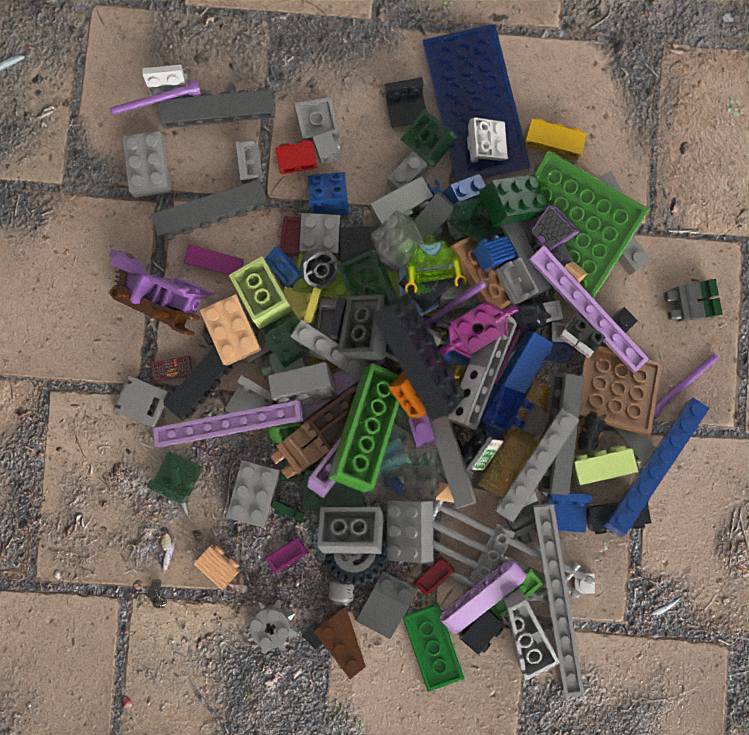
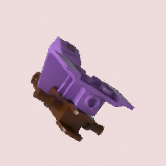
(155, 296)

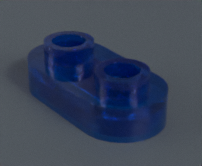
(555, 355)

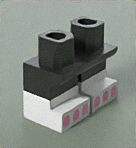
(588, 337)

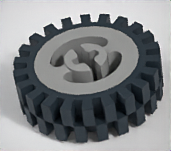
(351, 571)

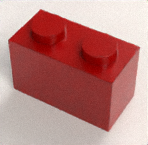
(296, 157)

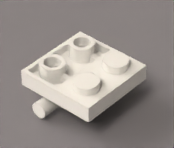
(164, 79)
(486, 140)

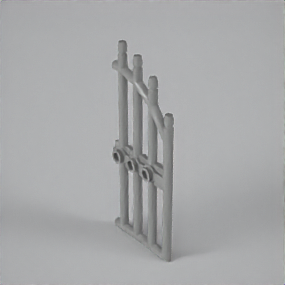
(494, 552)

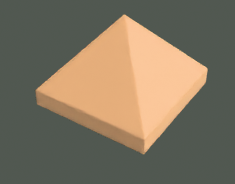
(444, 492)

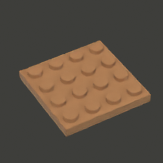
(493, 290)
(618, 392)

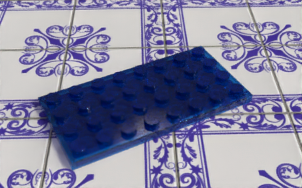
(470, 84)

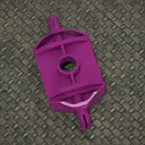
(466, 340)

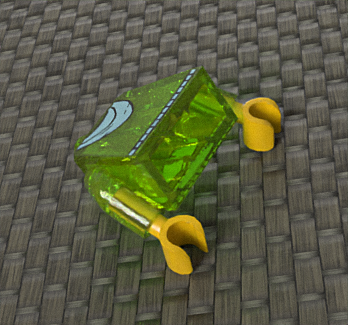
(433, 262)

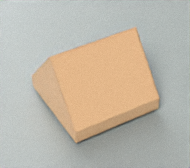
(576, 271)

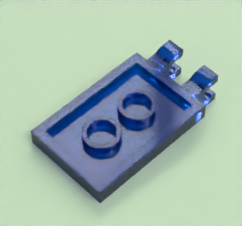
(503, 407)

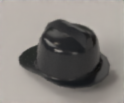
(531, 315)

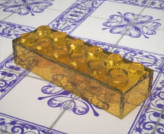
(516, 448)

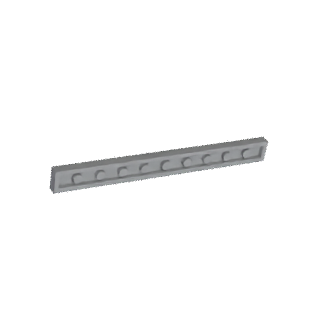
(558, 599)

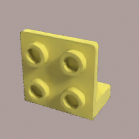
(304, 304)

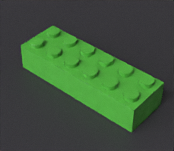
(366, 430)

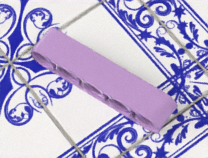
(483, 596)

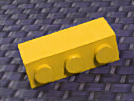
(555, 138)

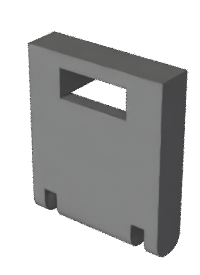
(137, 399)

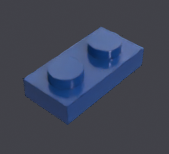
(283, 266)

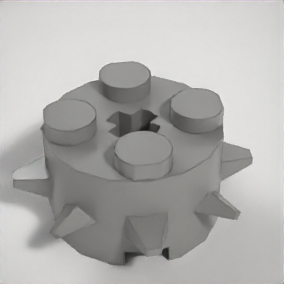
(274, 615)

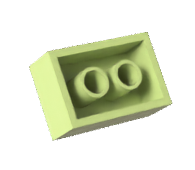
(260, 292)
(603, 465)

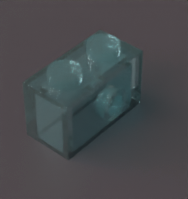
(394, 458)

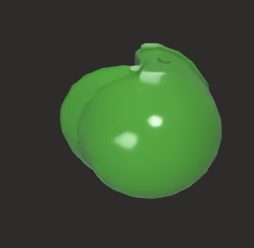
(281, 432)

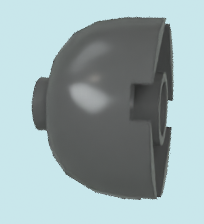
(319, 268)

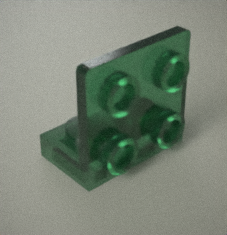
(468, 219)
(279, 339)
(176, 478)

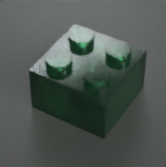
(429, 138)

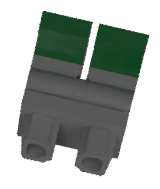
(687, 304)

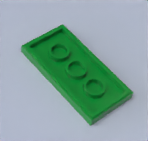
(433, 647)

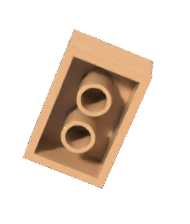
(230, 330)

